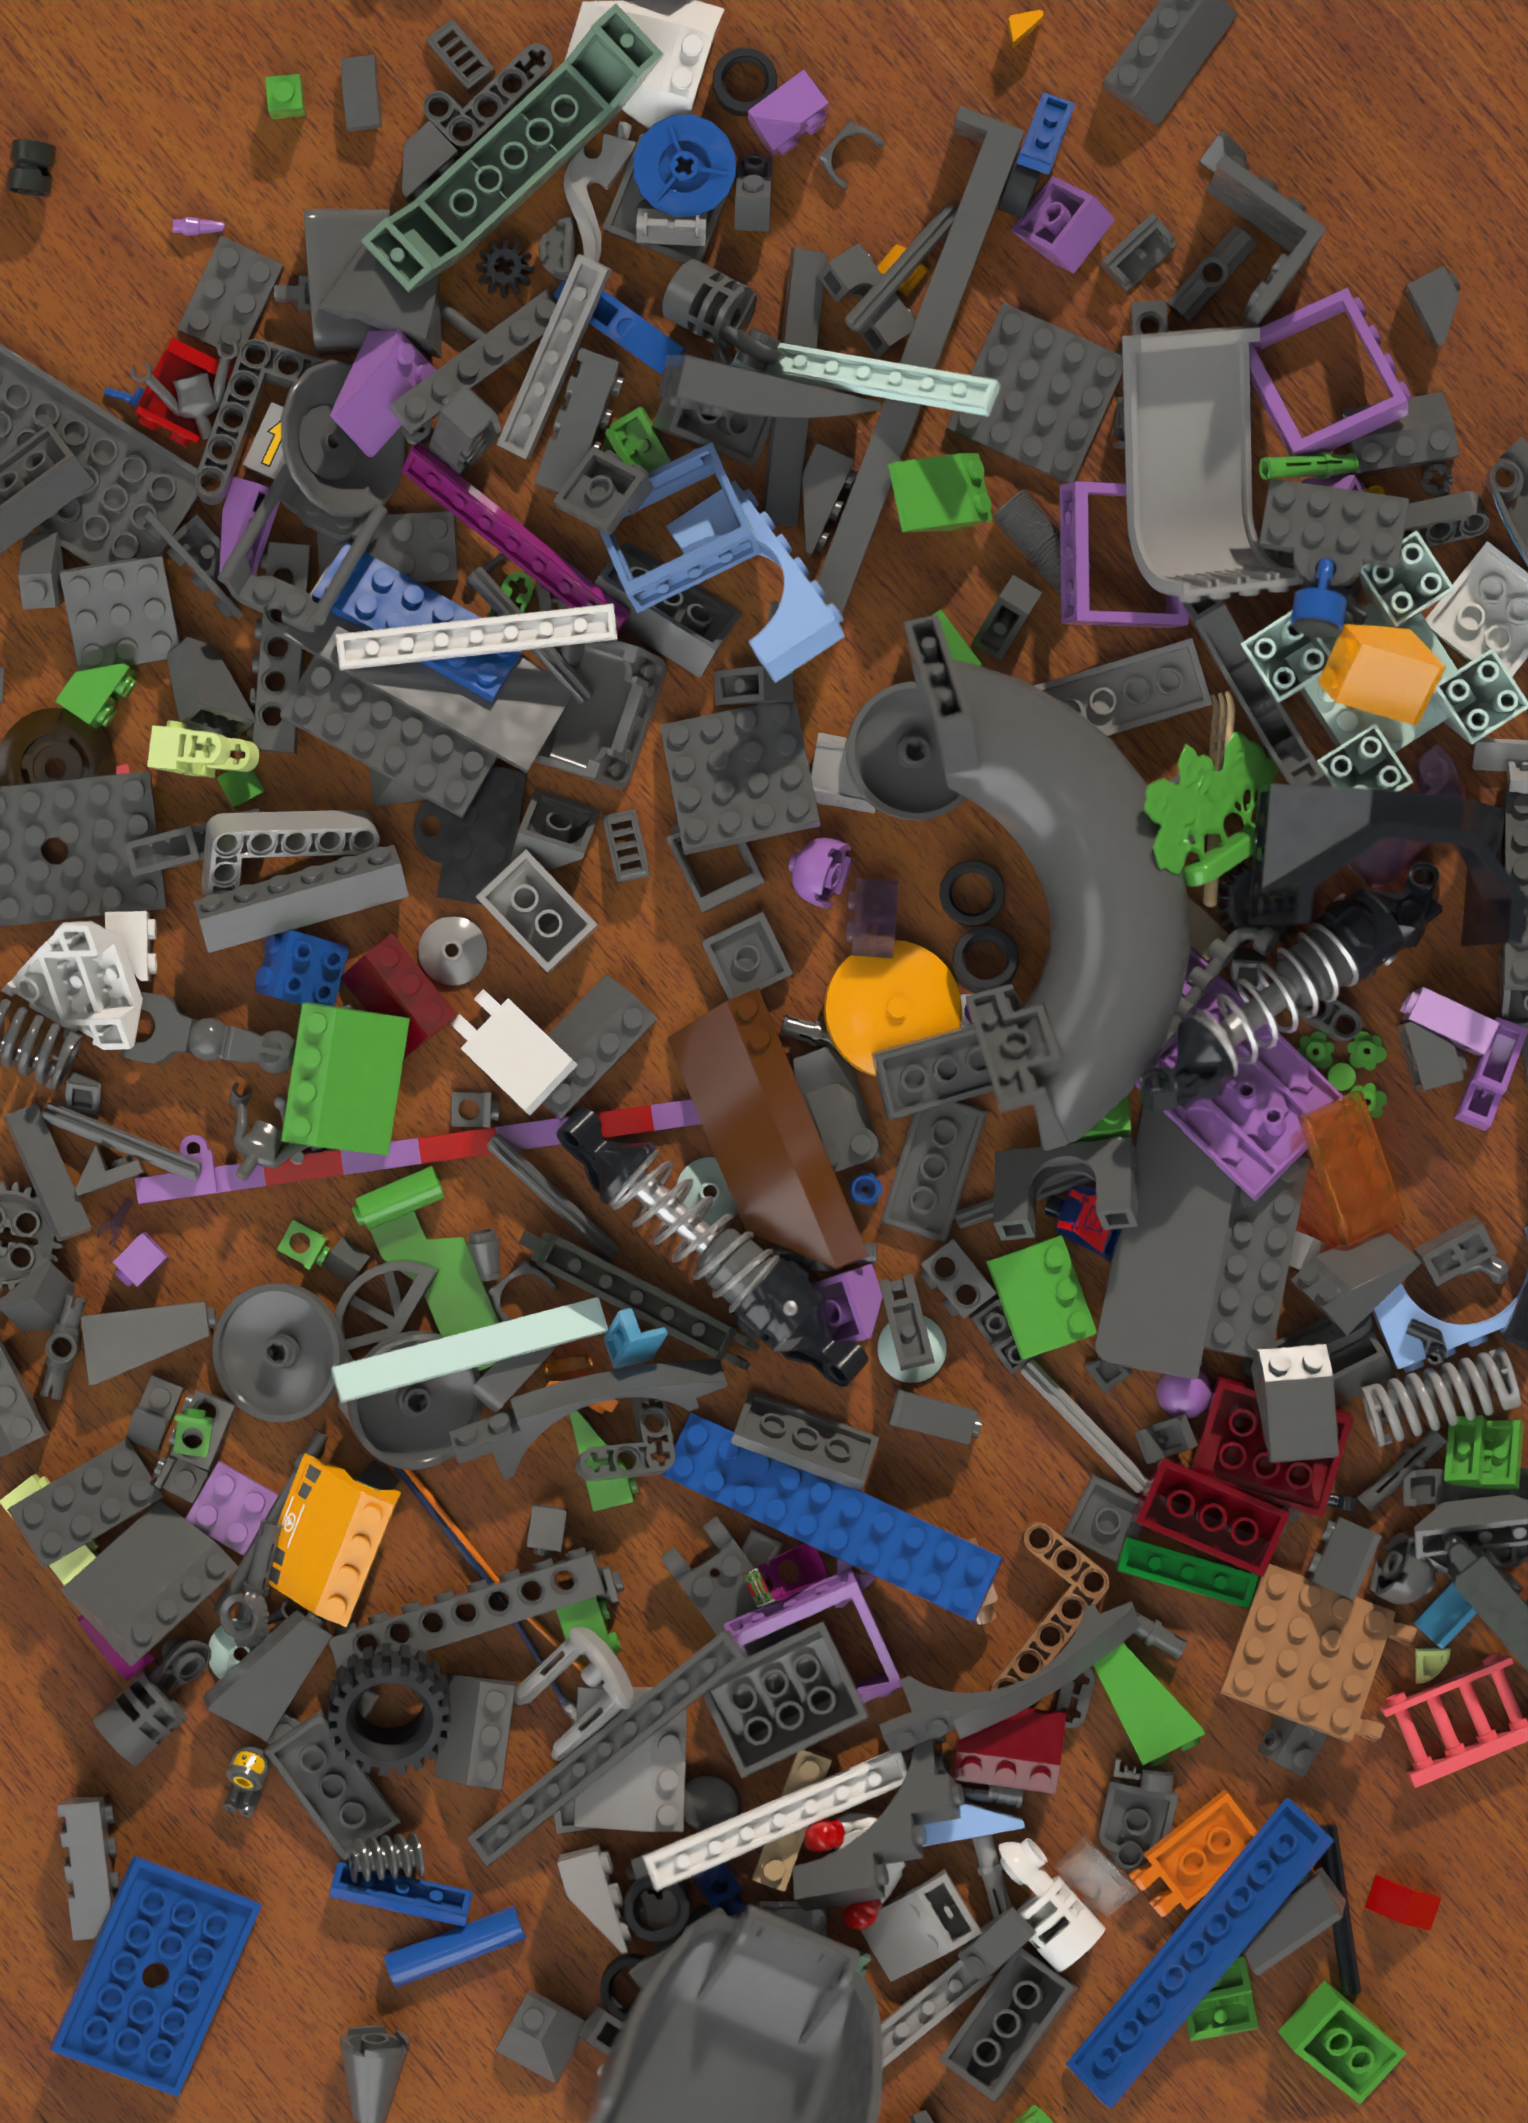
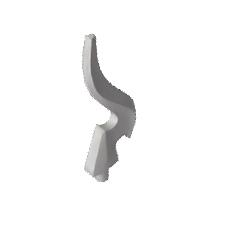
(601, 170)

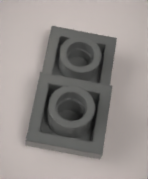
(361, 93)
(995, 1328)

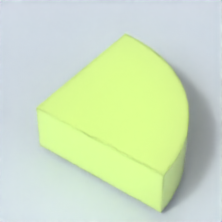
(1430, 1663)

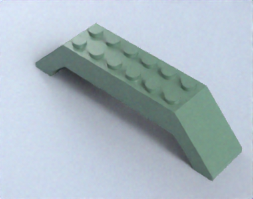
(517, 153)

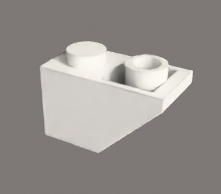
(136, 932)

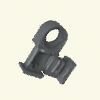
(1152, 1779)

